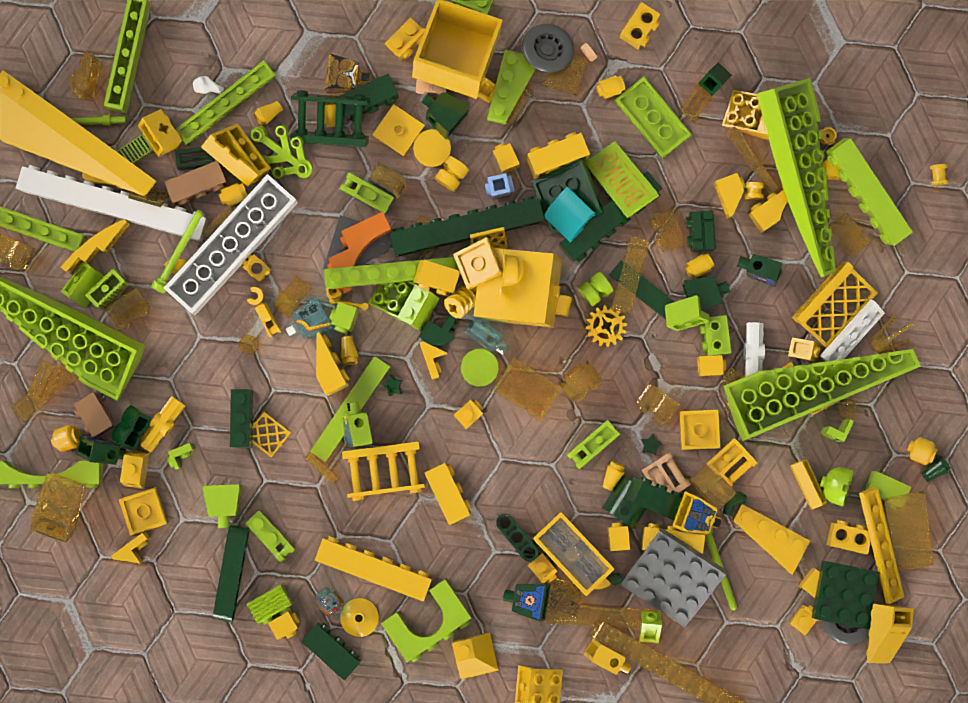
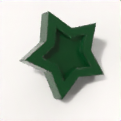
(393, 385)
(650, 445)

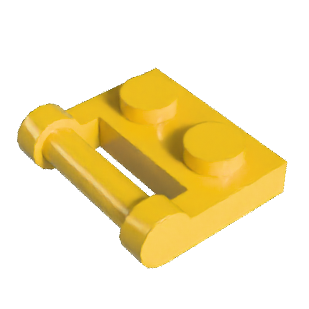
(728, 457)

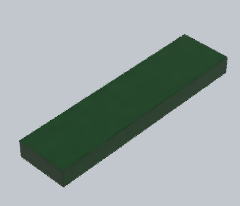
(646, 292)

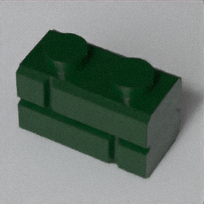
(701, 231)

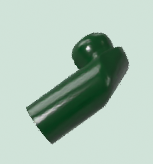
(735, 500)

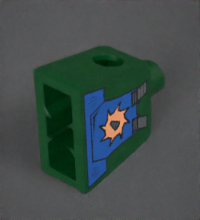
(768, 273)
(99, 450)
(529, 600)

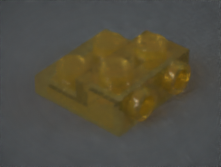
(84, 81)

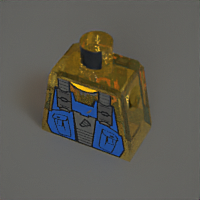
(387, 180)

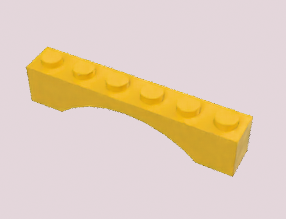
(770, 212)

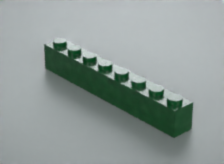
(459, 228)

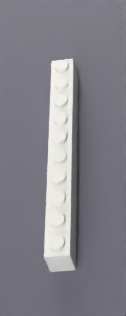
(107, 202)

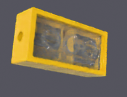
(573, 554)

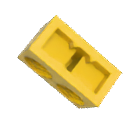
(637, 24)
(848, 541)

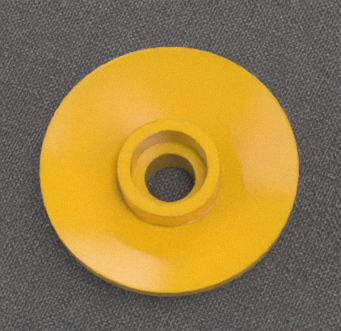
(366, 610)

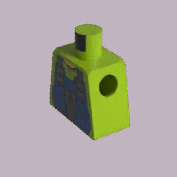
(356, 434)

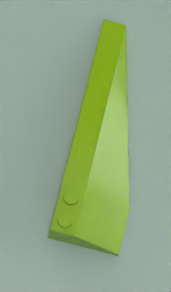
(794, 137)
(67, 332)
(785, 394)

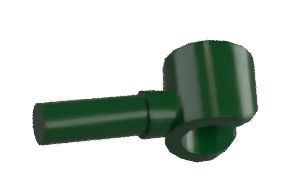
(615, 578)

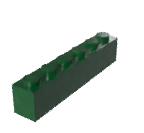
(599, 227)

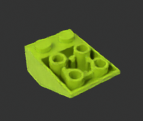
(405, 302)

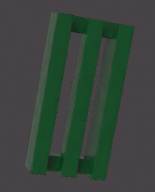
(192, 165)

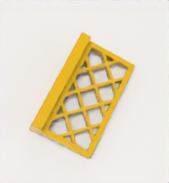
(823, 293)

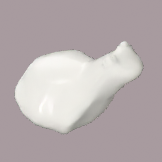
(204, 85)

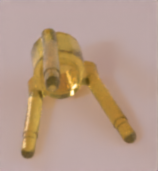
(881, 344)

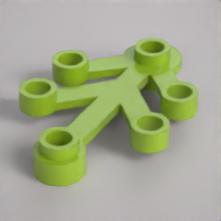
(284, 152)

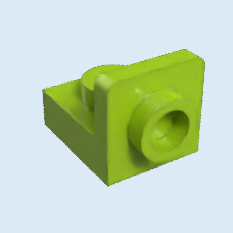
(183, 451)
(650, 627)

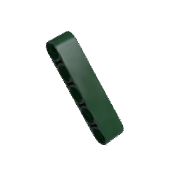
(231, 573)

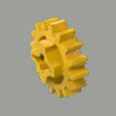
(613, 322)

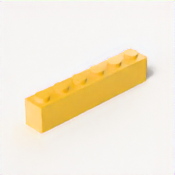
(373, 569)

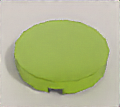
(479, 367)

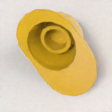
(512, 270)

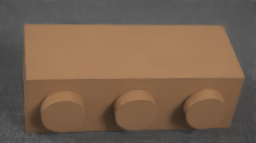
(196, 183)

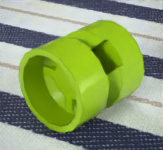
(595, 289)

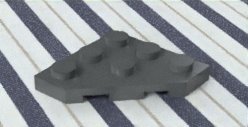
(375, 249)

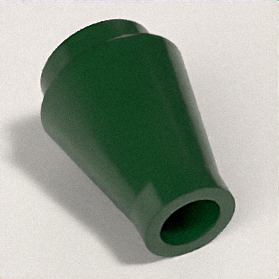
(936, 469)

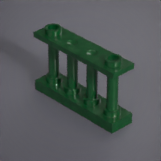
(338, 136)

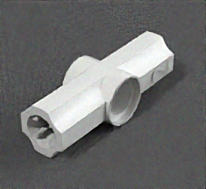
(753, 348)

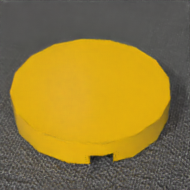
(431, 148)

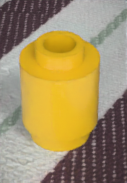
(610, 87)
(233, 194)
(699, 266)

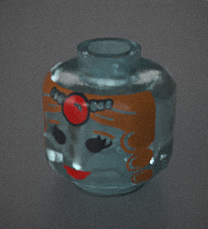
(329, 601)

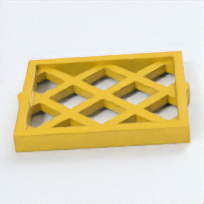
(494, 234)
(279, 443)

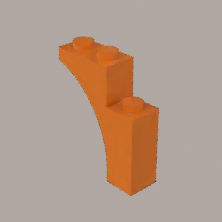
(357, 239)

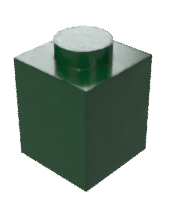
(715, 79)

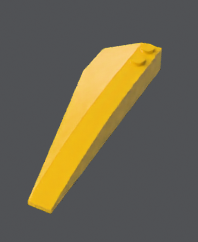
(47, 132)

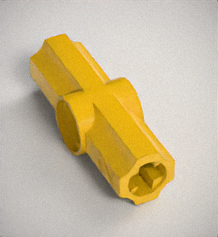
(161, 424)

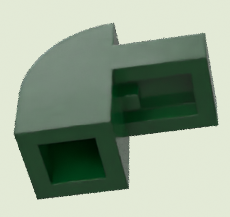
(439, 336)

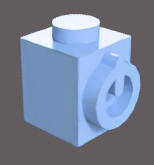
(499, 186)

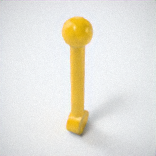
(364, 306)

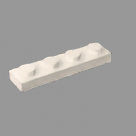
(853, 332)

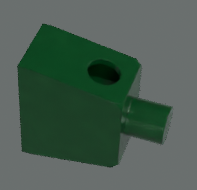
(445, 112)
(707, 290)

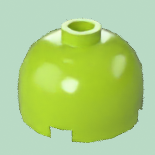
(837, 485)

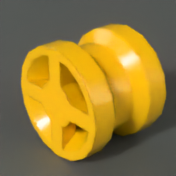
(754, 191)

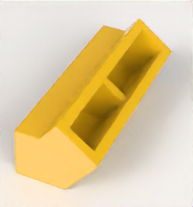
(808, 484)

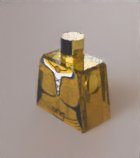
(344, 75)

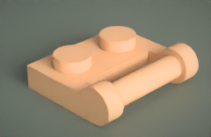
(658, 475)

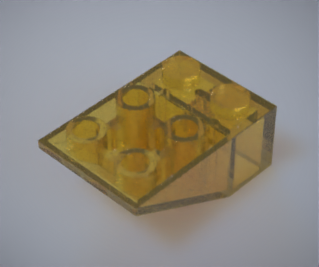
(57, 508)

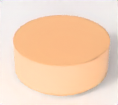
(588, 52)

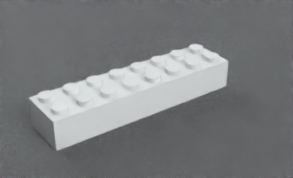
(231, 245)

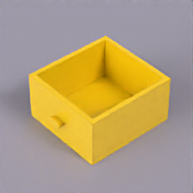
(456, 48)
(528, 301)

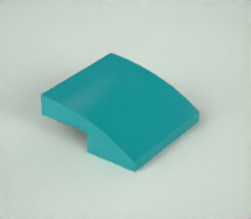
(568, 214)

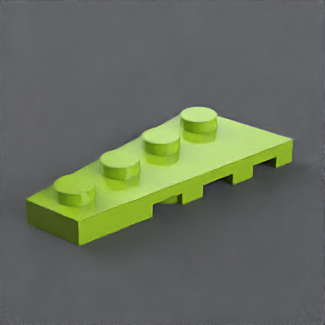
(510, 85)

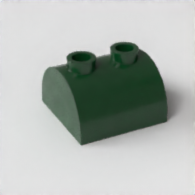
(621, 508)

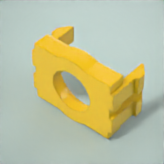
(247, 265)

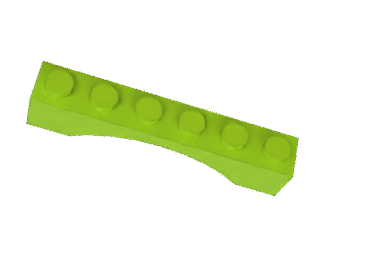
(82, 472)

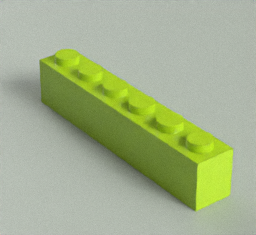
(127, 55)
(868, 191)

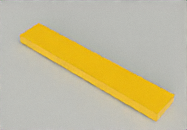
(881, 545)

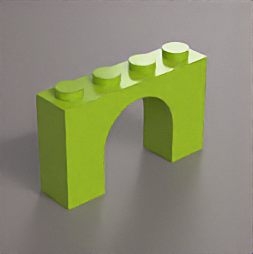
(412, 644)

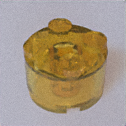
(580, 381)

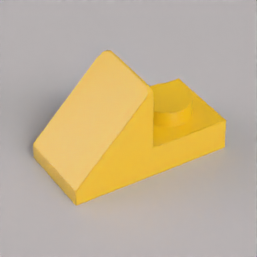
(431, 353)
(129, 553)

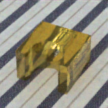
(712, 486)

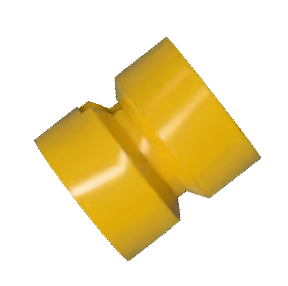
(451, 173)

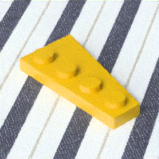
(774, 538)

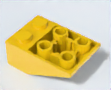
(745, 114)
(327, 369)
(888, 631)

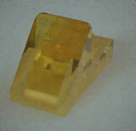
(291, 297)

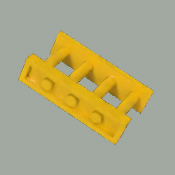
(372, 455)

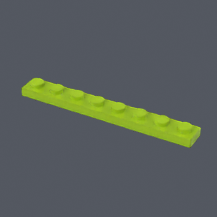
(378, 273)

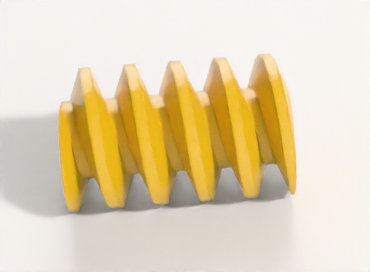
(461, 301)

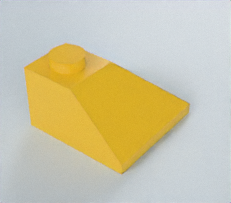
(475, 655)

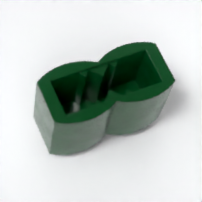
(130, 429)

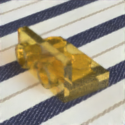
(668, 230)

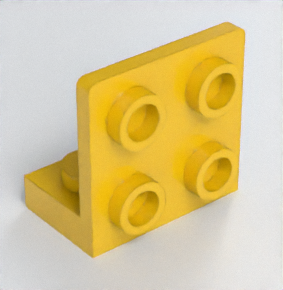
(538, 685)

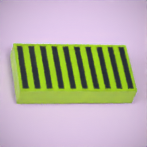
(136, 149)

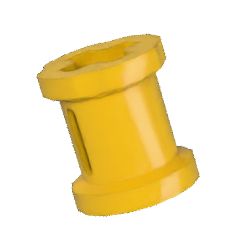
(939, 174)

